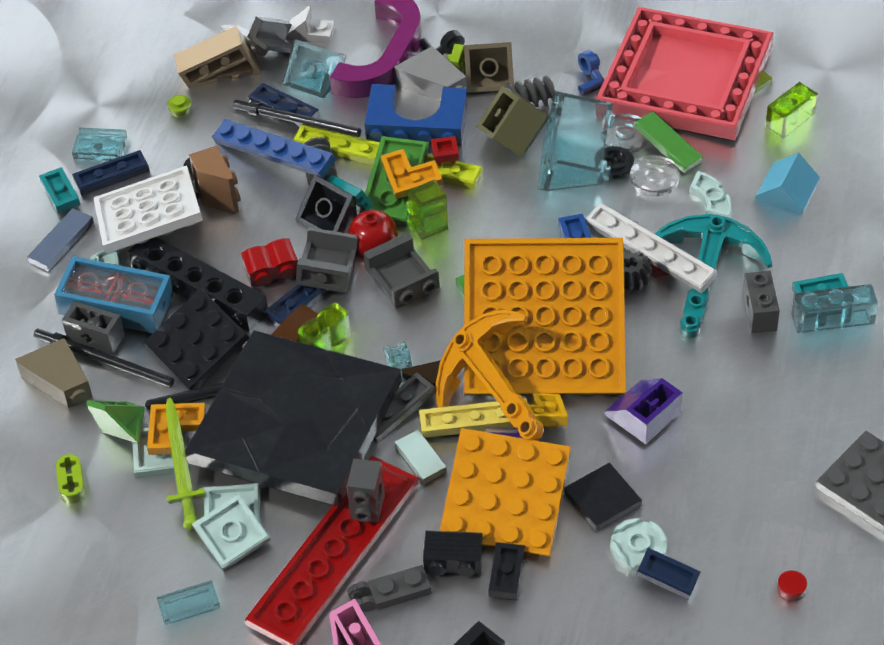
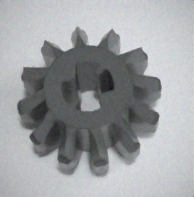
(636, 270)

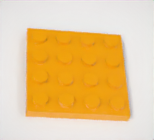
(506, 490)

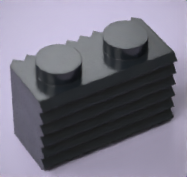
(453, 552)

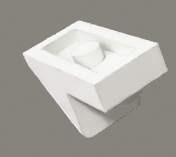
(309, 29)

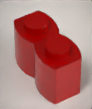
(270, 262)

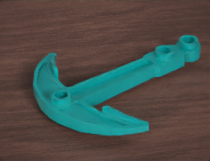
(715, 232)

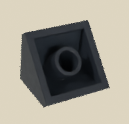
(327, 207)

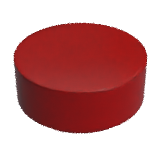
(792, 585)

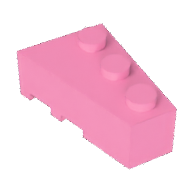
(351, 626)

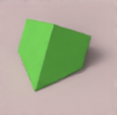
(118, 418)

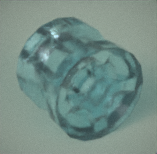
(398, 355)

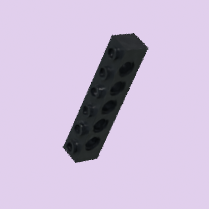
(190, 274)

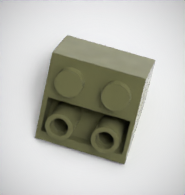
(512, 121)

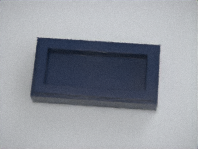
(668, 573)

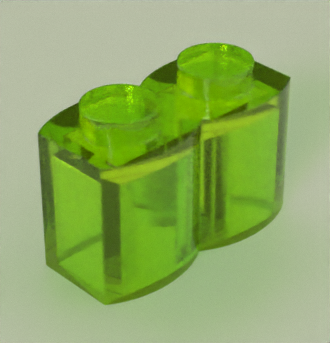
(326, 330)

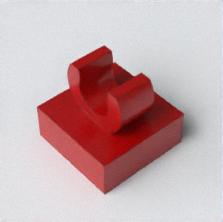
(445, 150)

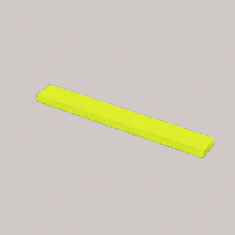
(365, 151)

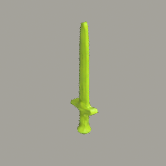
(181, 468)

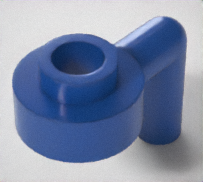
(589, 64)

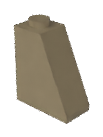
(55, 373)

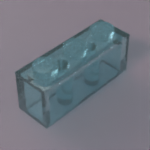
(834, 308)

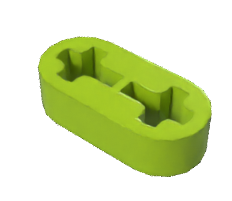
(65, 479)

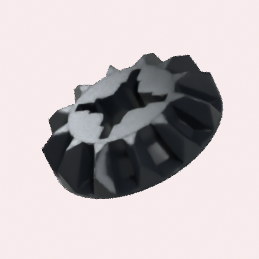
(624, 158)

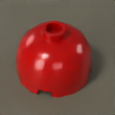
(372, 230)

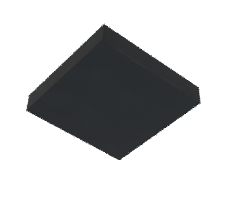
(602, 496)

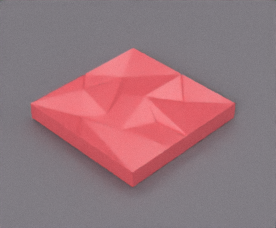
(687, 71)

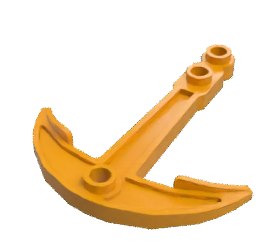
(469, 348)

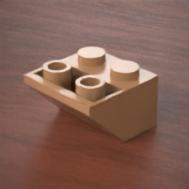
(214, 179)

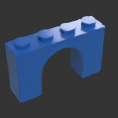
(384, 121)

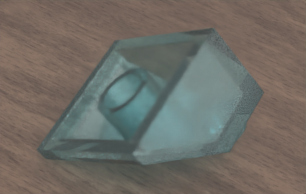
(311, 68)

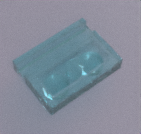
(99, 144)

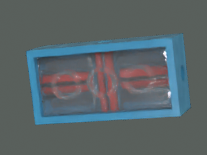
(132, 293)

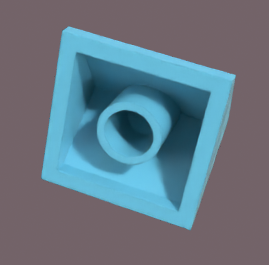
(789, 184)

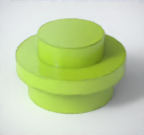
(179, 105)

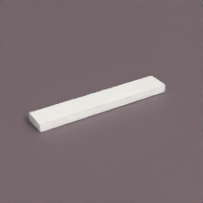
(659, 252)

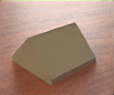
(488, 66)

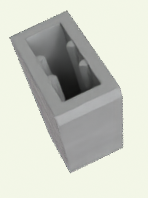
(428, 74)

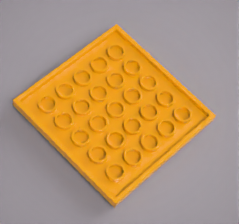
(572, 307)

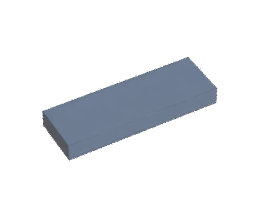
(60, 239)

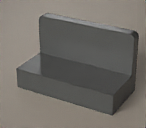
(270, 34)

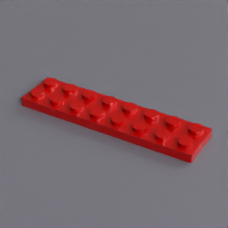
(325, 563)

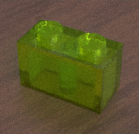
(791, 110)
(427, 210)

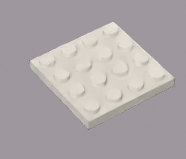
(147, 210)

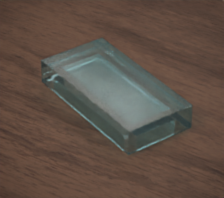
(188, 602)

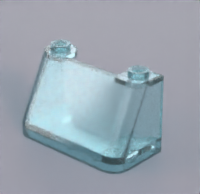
(575, 143)

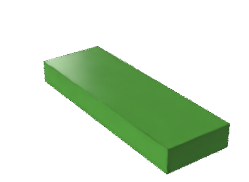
(668, 142)

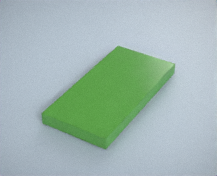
(378, 186)

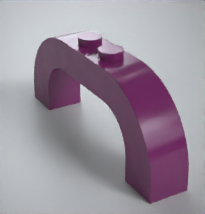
(356, 81)

